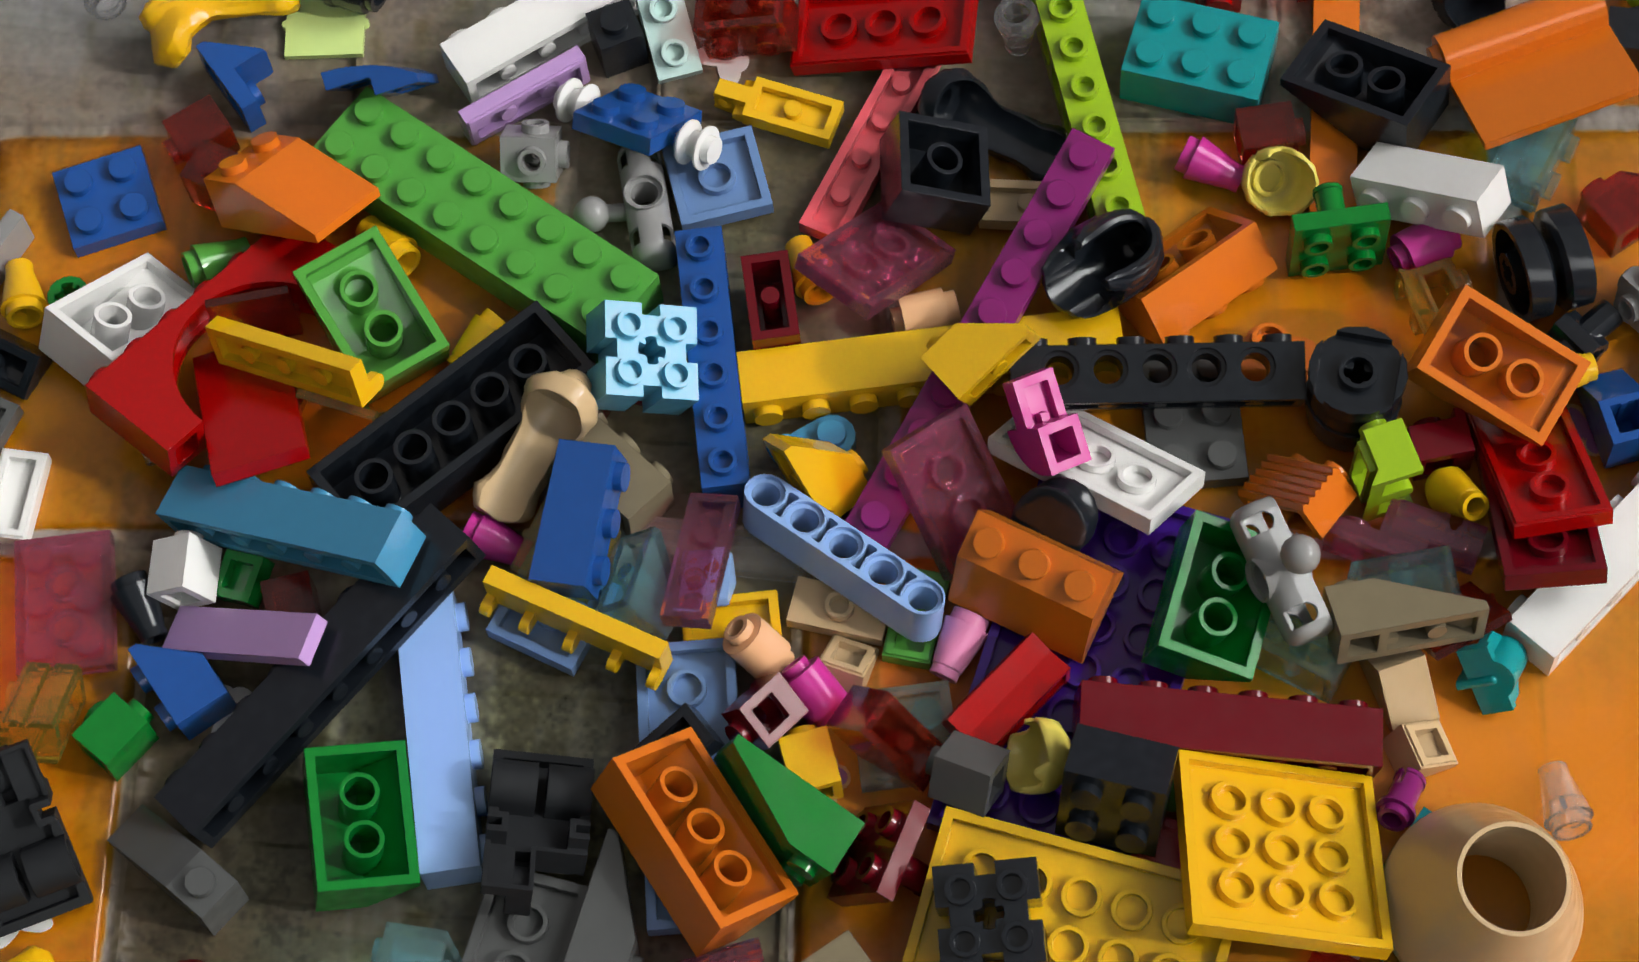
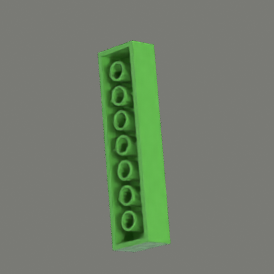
(483, 219)

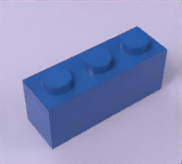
(579, 519)

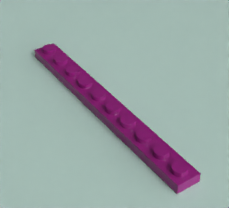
(1000, 299)

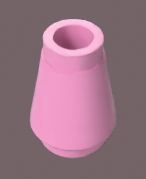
(958, 643)

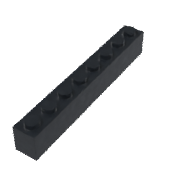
(300, 701)

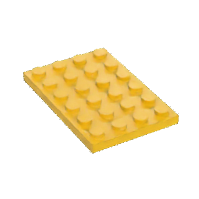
(1093, 898)

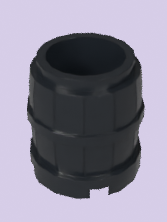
(1353, 382)

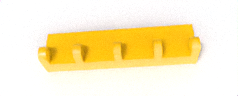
(293, 362)
(578, 623)

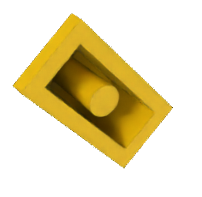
(976, 355)
(820, 470)

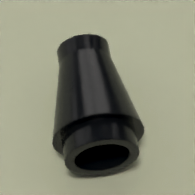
(138, 609)

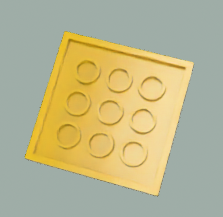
(1281, 855)

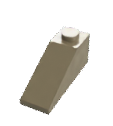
(1393, 618)

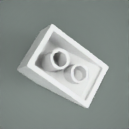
(104, 316)

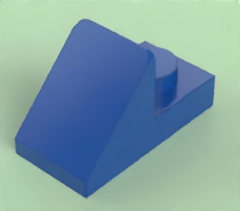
(236, 73)

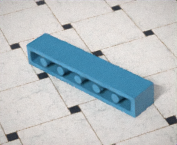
(295, 525)

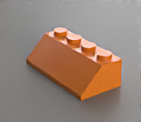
(693, 840)

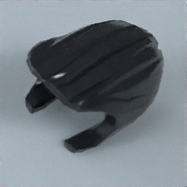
(1103, 263)

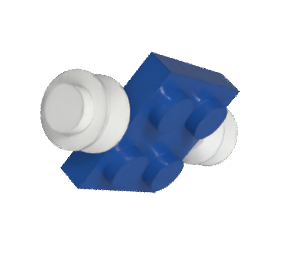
(639, 121)

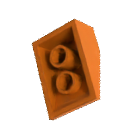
(286, 190)
(1496, 366)

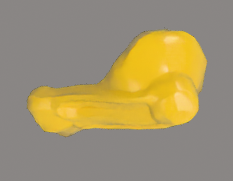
(177, 21)

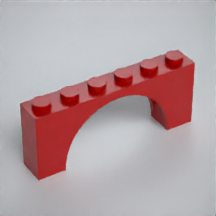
(139, 388)

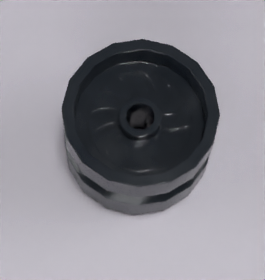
(1544, 262)

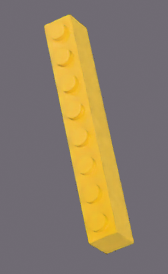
(881, 369)

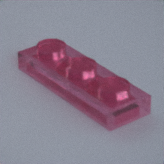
(700, 560)

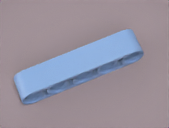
(856, 575)

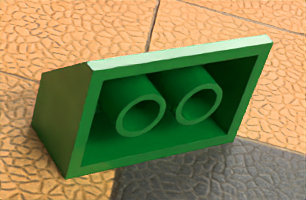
(1206, 612)
(359, 823)

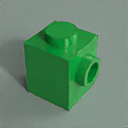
(116, 734)

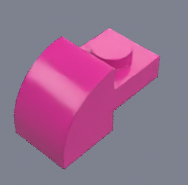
(1044, 432)

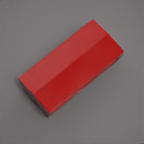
(1010, 693)

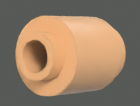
(925, 310)
(756, 645)

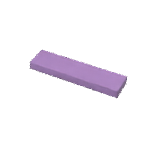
(247, 634)

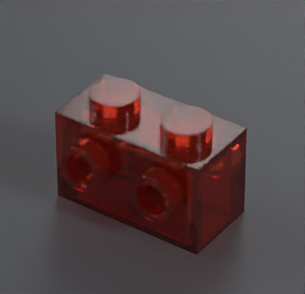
(746, 27)

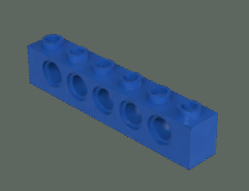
(719, 411)

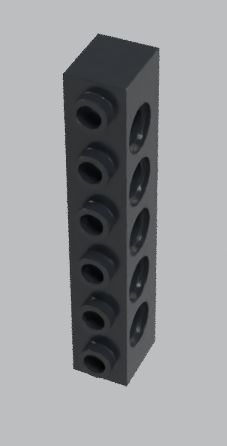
(1182, 390)

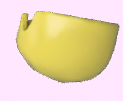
(1279, 181)
(1037, 757)

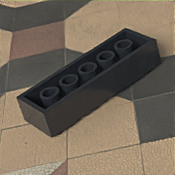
(453, 424)

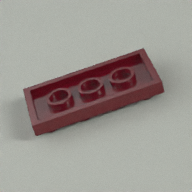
(1547, 559)

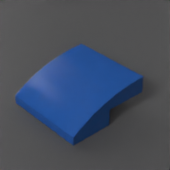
(384, 79)

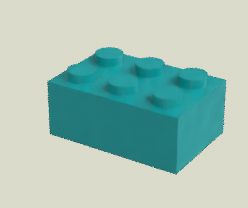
(1197, 59)

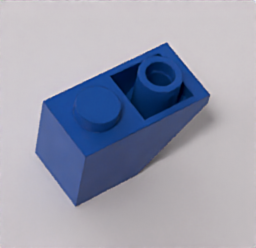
(1613, 416)
(185, 684)

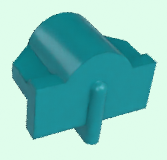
(1493, 671)

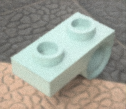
(669, 39)

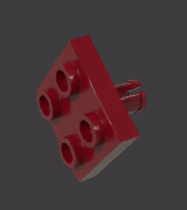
(882, 856)

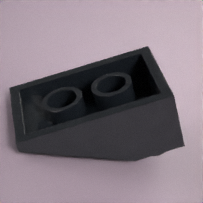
(1369, 86)

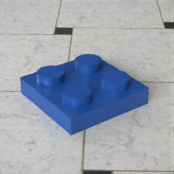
(109, 201)

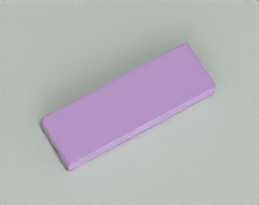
(522, 96)

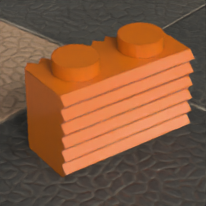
(1307, 492)

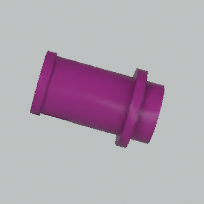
(1397, 808)

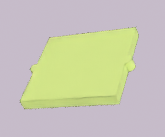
(324, 32)

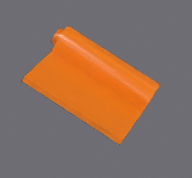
(1535, 67)

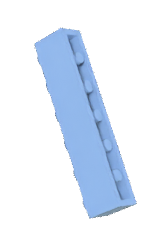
(442, 748)

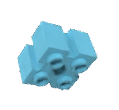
(642, 357)

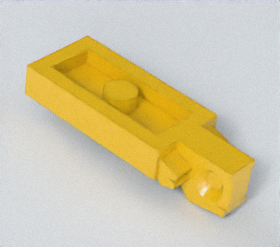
(781, 109)

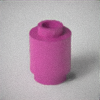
(1421, 246)
(815, 688)

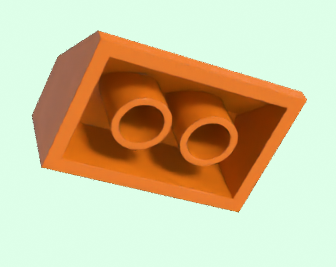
(1202, 271)
(1032, 584)

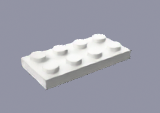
(1125, 473)

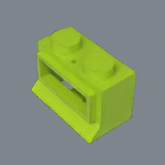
(1383, 465)

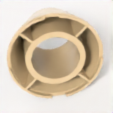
(1428, 900)

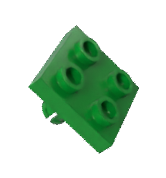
(1336, 235)

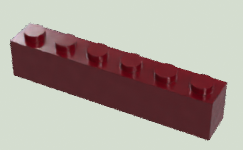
(1241, 725)

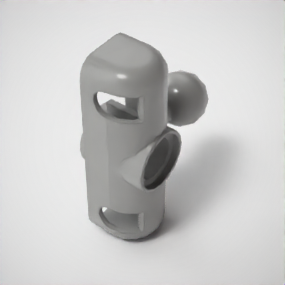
(640, 183)
(1281, 571)

